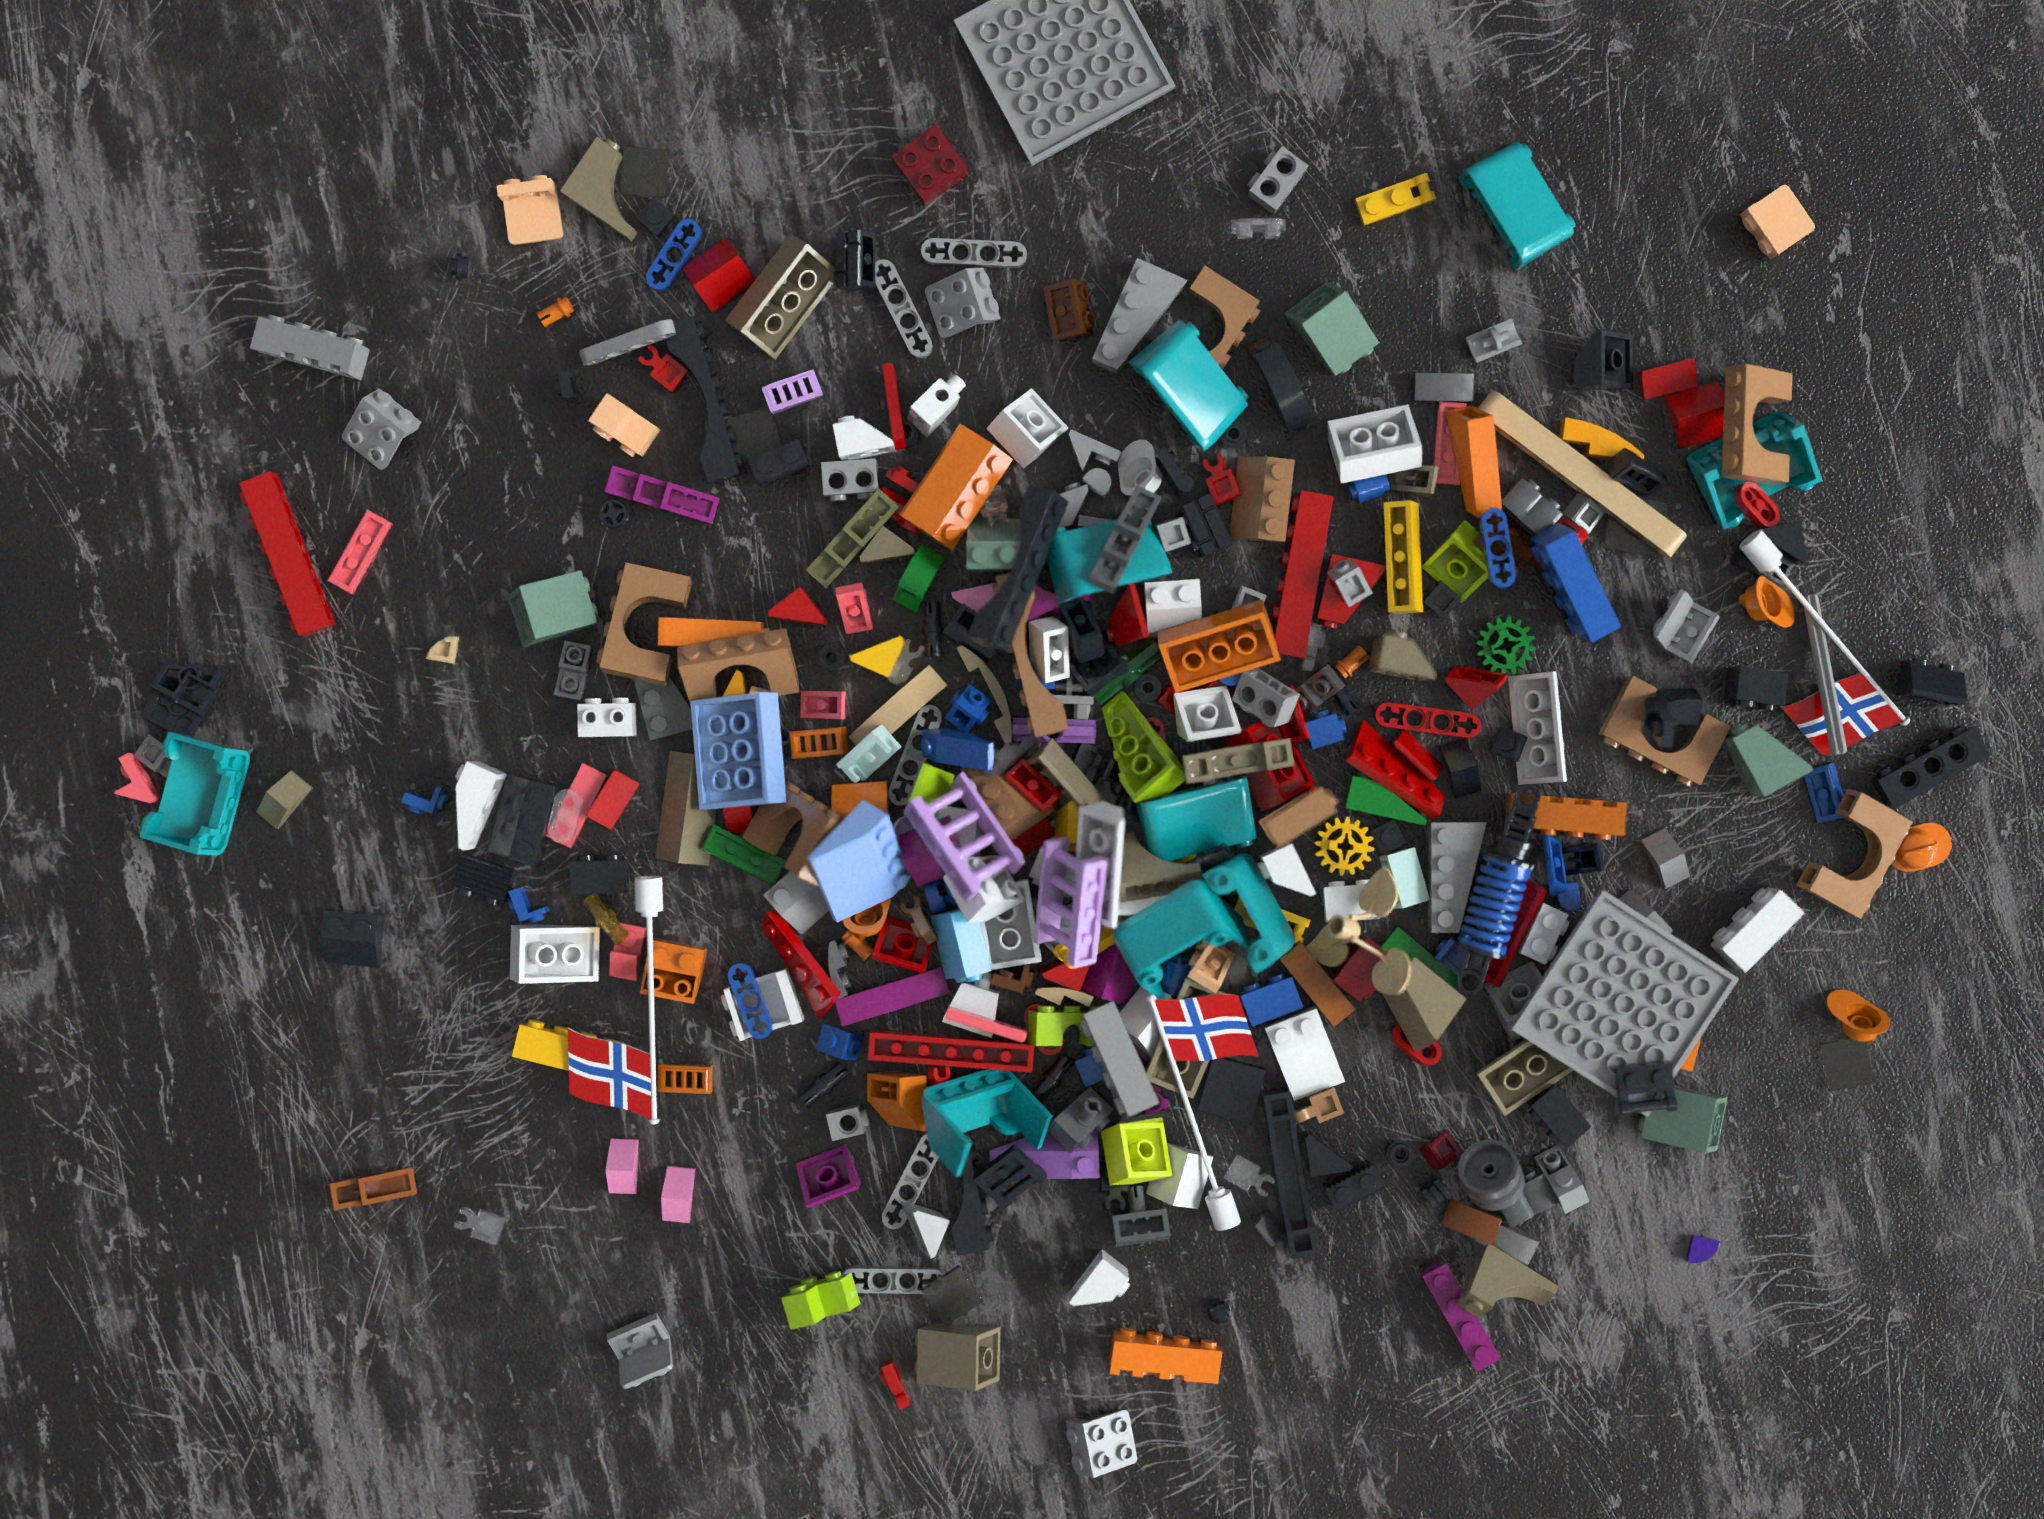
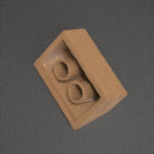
(1265, 499)
(1006, 803)

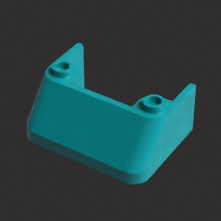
(1174, 925)
(976, 1101)

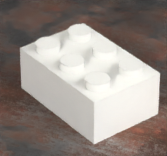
(1374, 444)
(1756, 928)
(1011, 934)

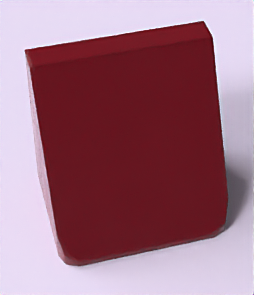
(1440, 1151)

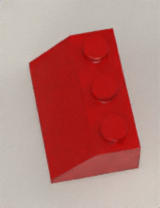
(1273, 785)

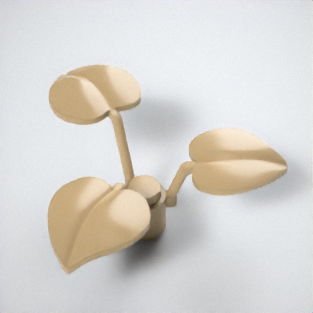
(1331, 947)

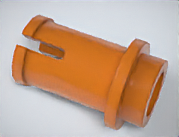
(556, 310)
(1351, 662)
(858, 945)

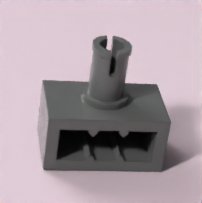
(1080, 1120)
(1139, 1224)

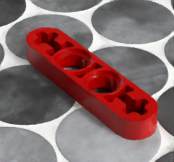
(1427, 716)

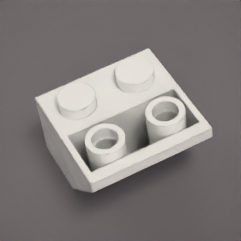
(996, 896)

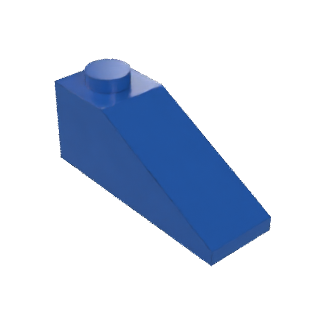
(956, 748)

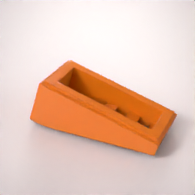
(841, 742)
(707, 1075)

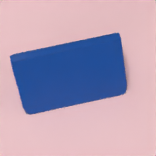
(1824, 791)
(1554, 865)

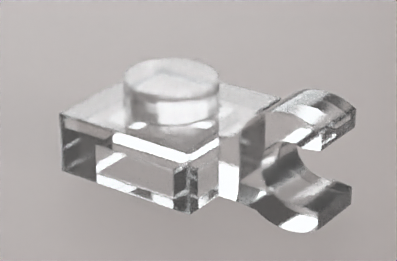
(901, 669)

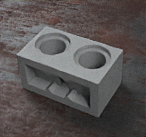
(1281, 182)
(850, 471)
(1267, 692)

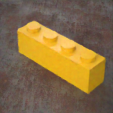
(1403, 557)
(544, 1044)

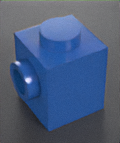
(1325, 729)
(1088, 1068)

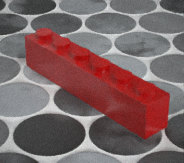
(286, 554)
(1302, 572)
(950, 1050)

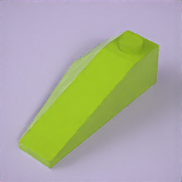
(1143, 758)

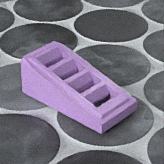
(779, 385)

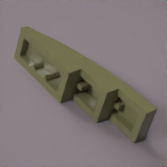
(852, 538)

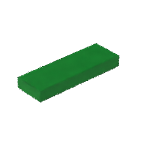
(743, 855)
(1404, 942)

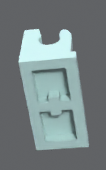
(869, 754)
(1407, 876)

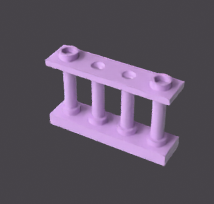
(952, 858)
(1087, 901)

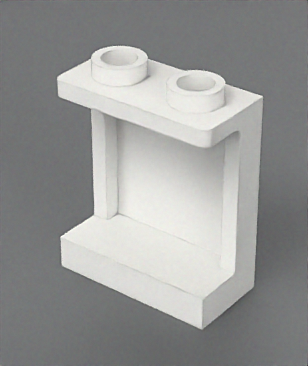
(779, 998)

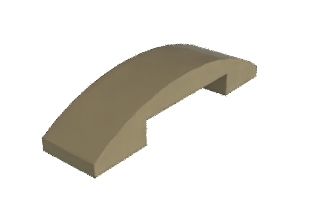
(973, 663)
(1237, 760)

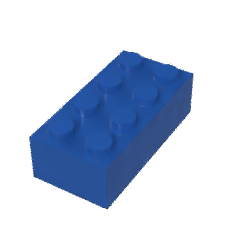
(1574, 583)

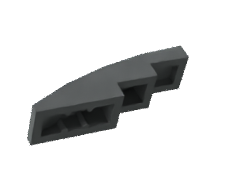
(1124, 539)

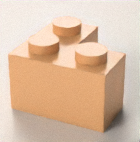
(619, 422)

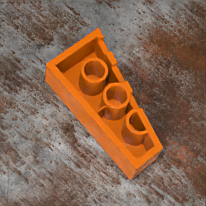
(1576, 816)
(1164, 1356)

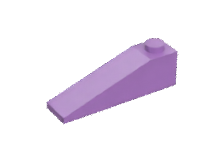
(1057, 1159)

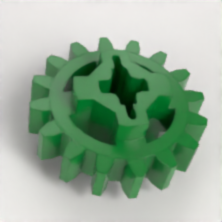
(1509, 658)

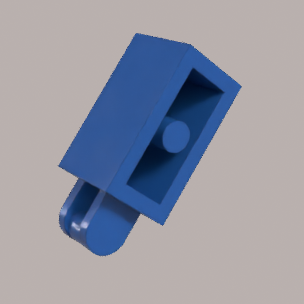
(1270, 999)

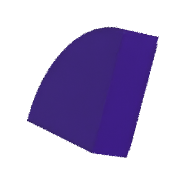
(1701, 1249)

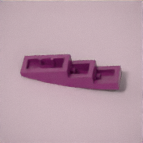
(661, 494)
(891, 996)

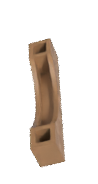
(1045, 710)

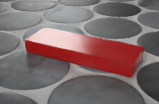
(894, 406)

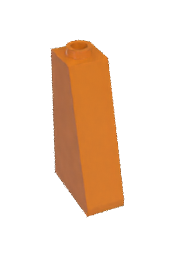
(1476, 458)
(682, 631)

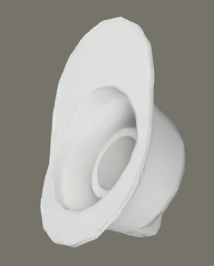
(1138, 467)

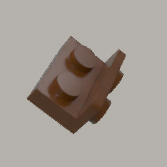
(1068, 309)
(1008, 980)

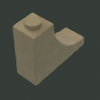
(593, 185)
(1148, 876)
(1500, 1276)

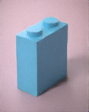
(960, 946)

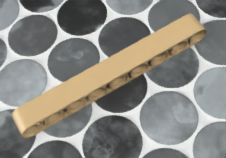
(1581, 474)

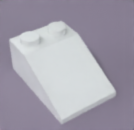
(475, 798)
(554, 953)
(1304, 1053)

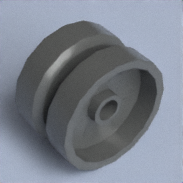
(1491, 1174)

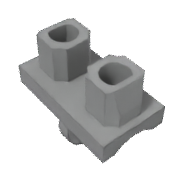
(1493, 341)
(1081, 703)

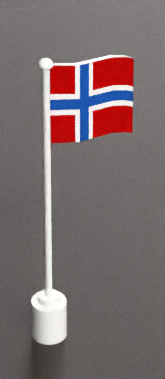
(1860, 699)
(1203, 1031)
(611, 1070)

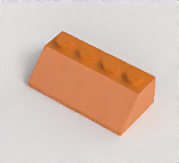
(956, 487)
(1218, 646)

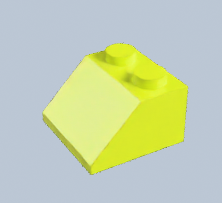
(1136, 1153)

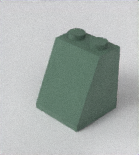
(1332, 328)
(993, 548)
(552, 608)
(1762, 759)
(1693, 1125)

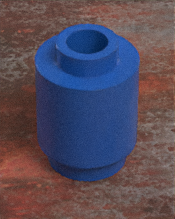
(1368, 488)
(1174, 974)

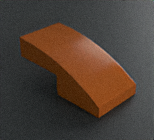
(1471, 1221)

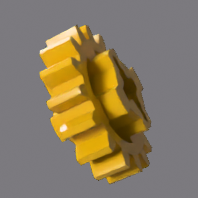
(1343, 859)

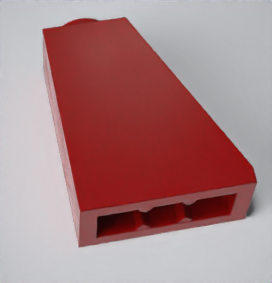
(1331, 605)

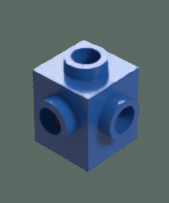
(968, 708)

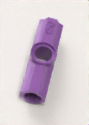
(1080, 732)

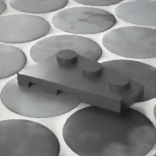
(663, 709)

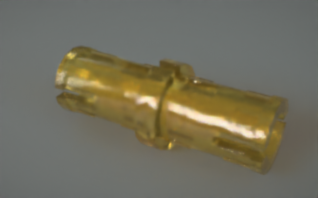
(605, 918)

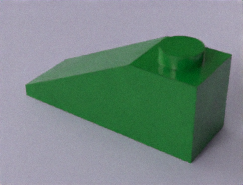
(1371, 797)

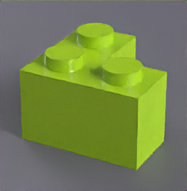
(820, 1298)

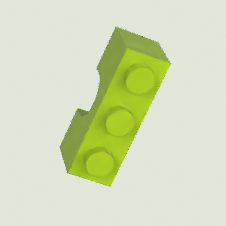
(1048, 1025)

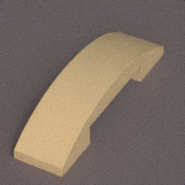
(902, 704)

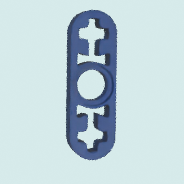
(690, 241)
(1505, 539)
(765, 1016)

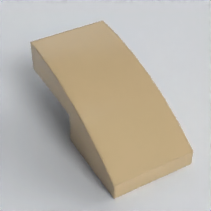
(1056, 993)

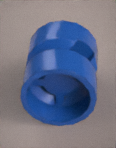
(936, 901)

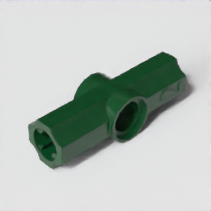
(1138, 660)

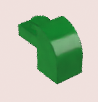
(918, 577)

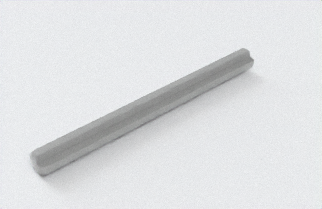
(1825, 679)

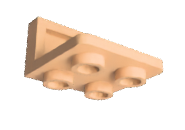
(531, 210)
(1777, 221)
(1210, 965)

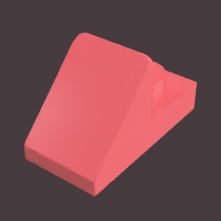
(854, 608)
(822, 704)
(141, 784)
(627, 955)

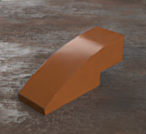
(1317, 984)
(372, 1188)

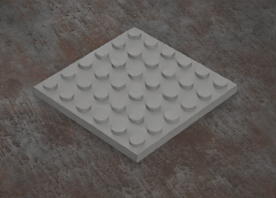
(1063, 66)
(1622, 996)

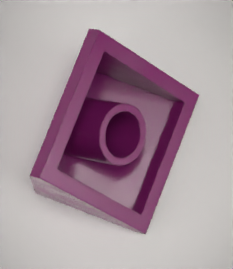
(919, 858)
(1110, 977)
(827, 1176)

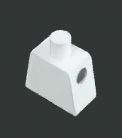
(928, 411)
(977, 999)

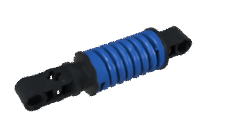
(1500, 893)

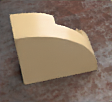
(444, 650)

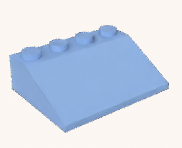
(738, 751)
(859, 863)

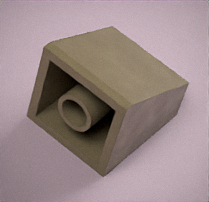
(1424, 1006)
(958, 1356)

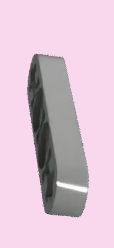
(974, 248)
(901, 309)
(627, 342)
(911, 753)
(911, 1179)
(893, 1275)

